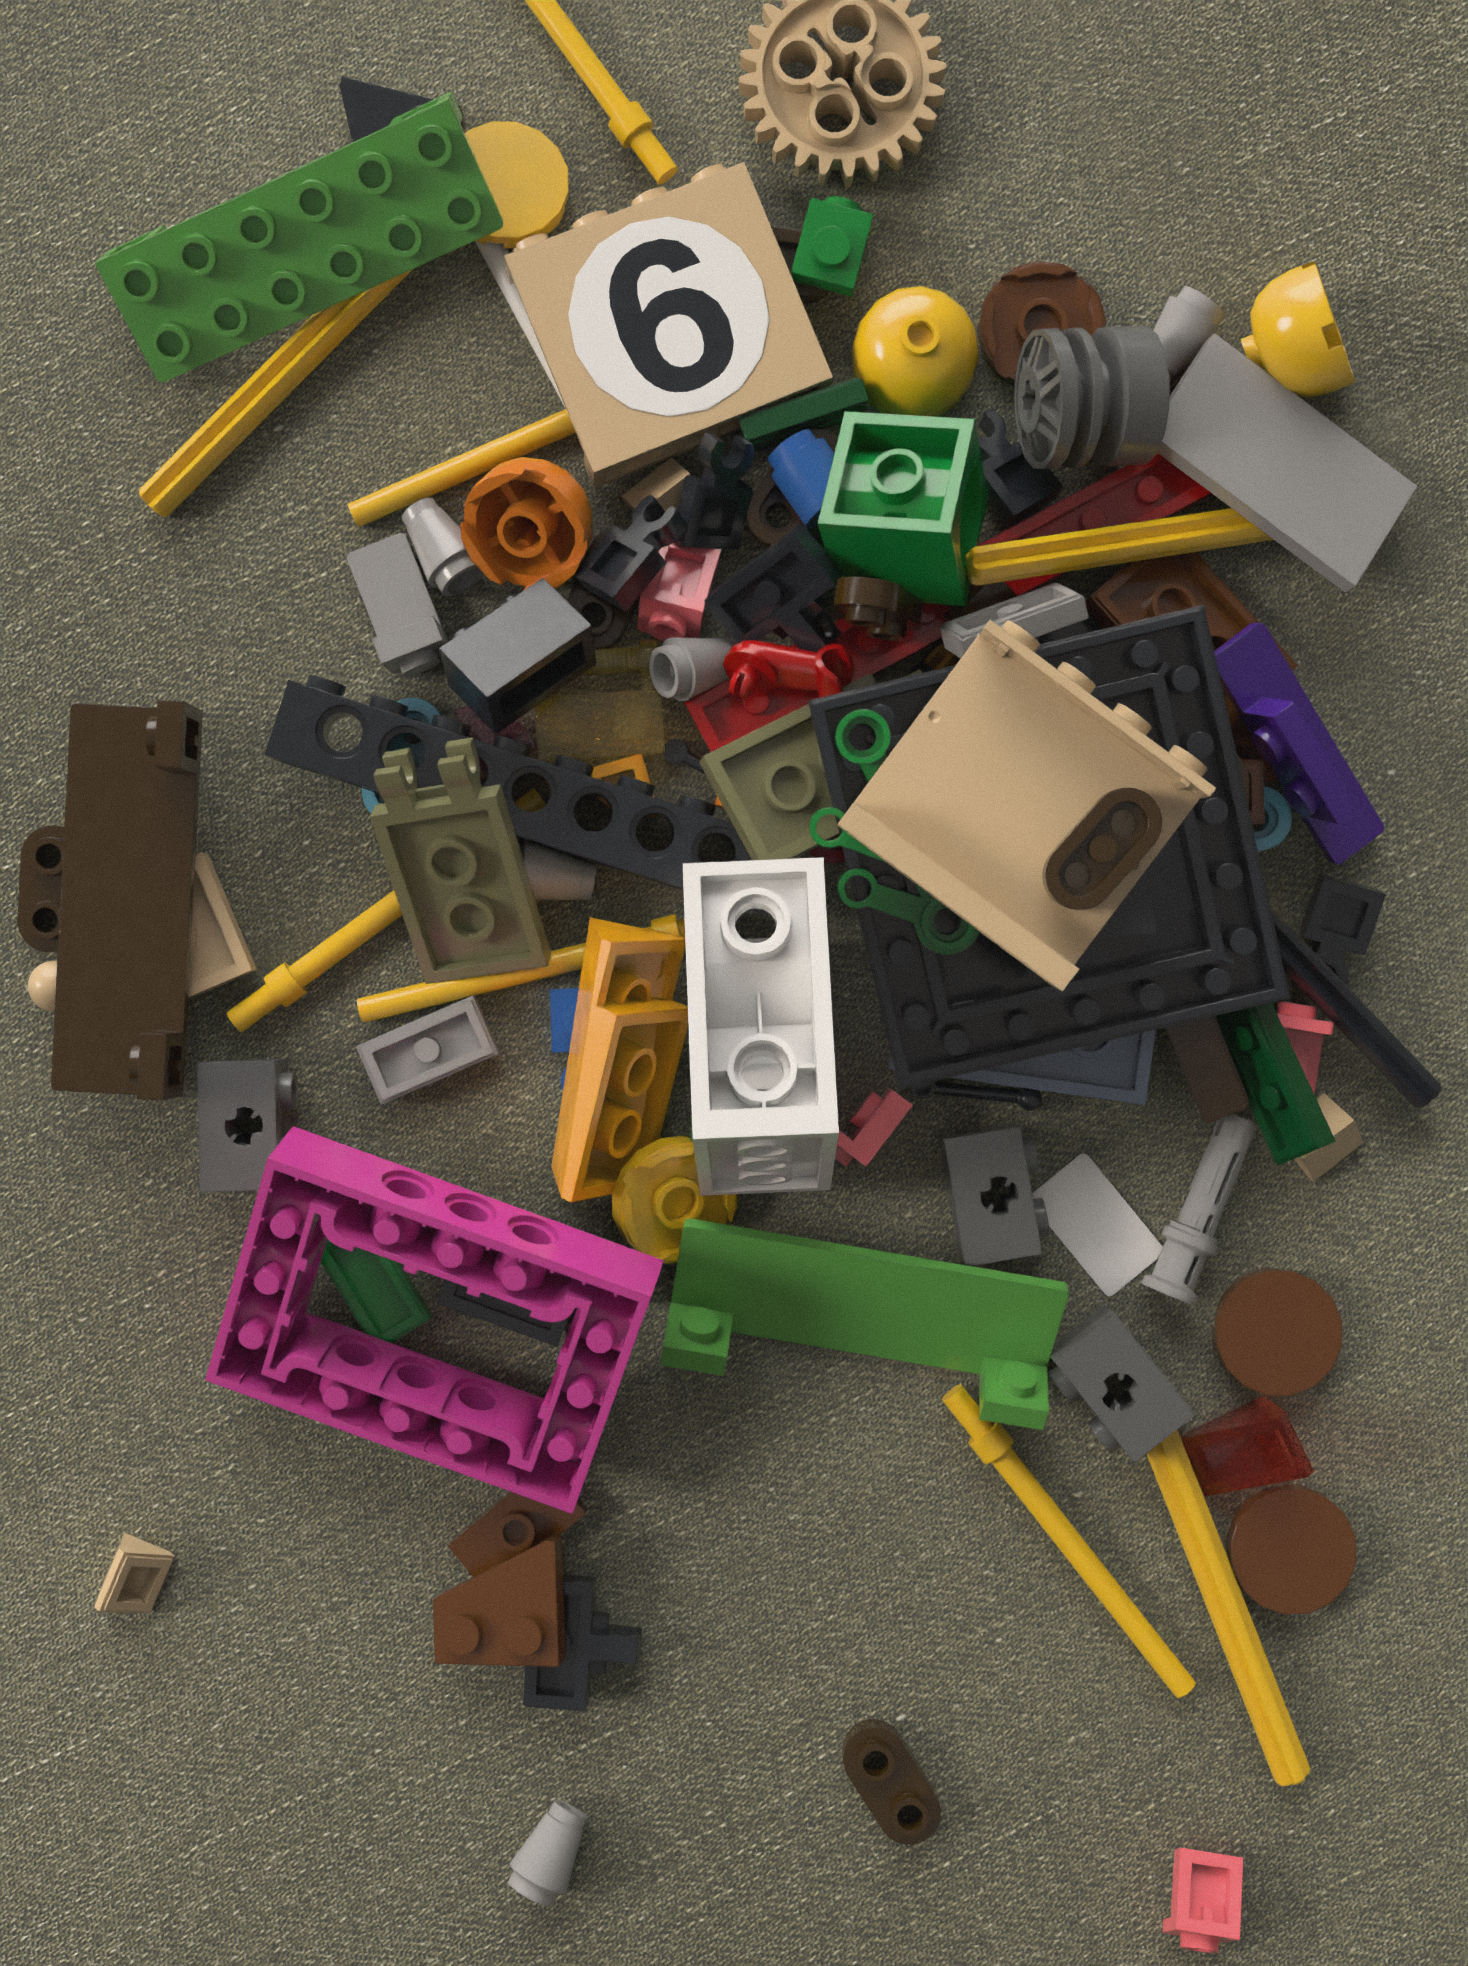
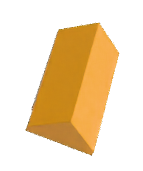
(619, 1055)

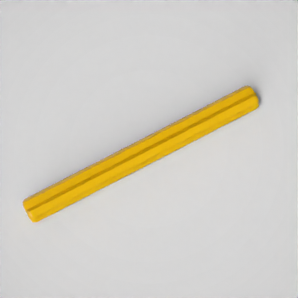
(258, 398)
(1109, 546)
(1228, 1611)

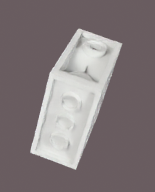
(760, 1028)

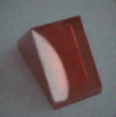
(1246, 1449)

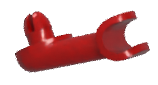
(767, 666)

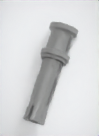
(1191, 1236)

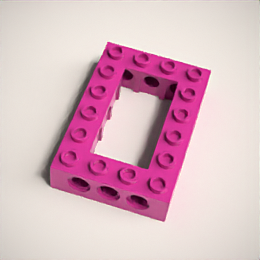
(399, 1396)

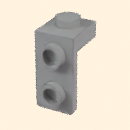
(398, 605)

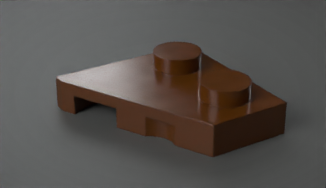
(506, 1613)

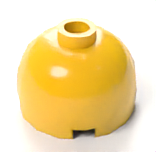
(1298, 335)
(915, 352)

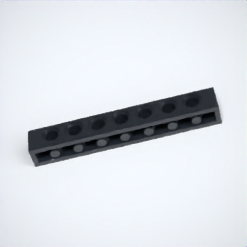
(303, 742)

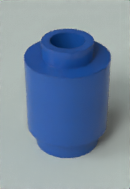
(802, 473)

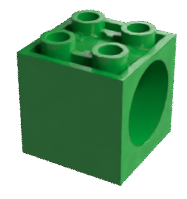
(906, 502)

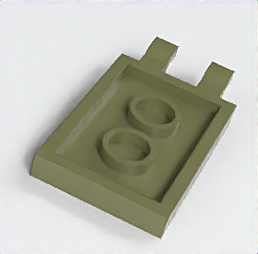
(776, 784)
(457, 869)

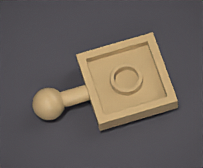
(216, 943)

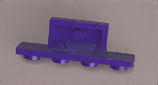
(1296, 744)

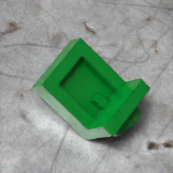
(832, 245)

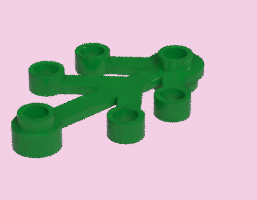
(888, 900)

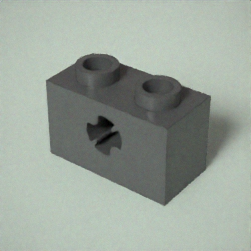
(224, 1095)
(969, 1163)
(1148, 1406)

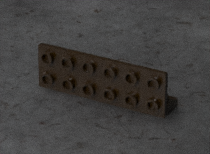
(127, 899)

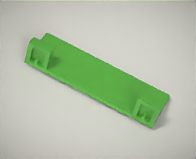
(302, 241)
(865, 1306)

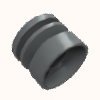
(1091, 396)

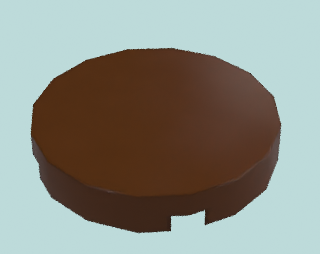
(1033, 299)
(1277, 1332)
(1291, 1549)

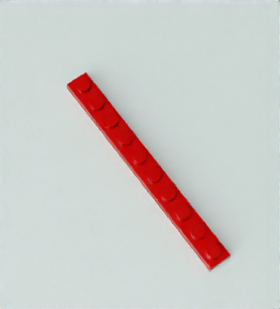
(1120, 498)

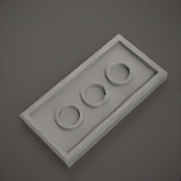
(1282, 464)

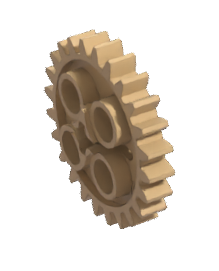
(793, 106)

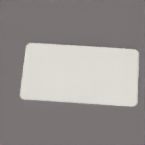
(1097, 1225)

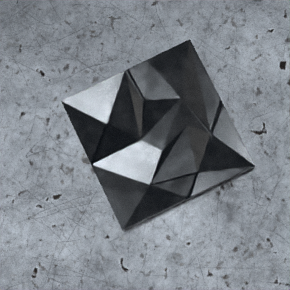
(1209, 890)

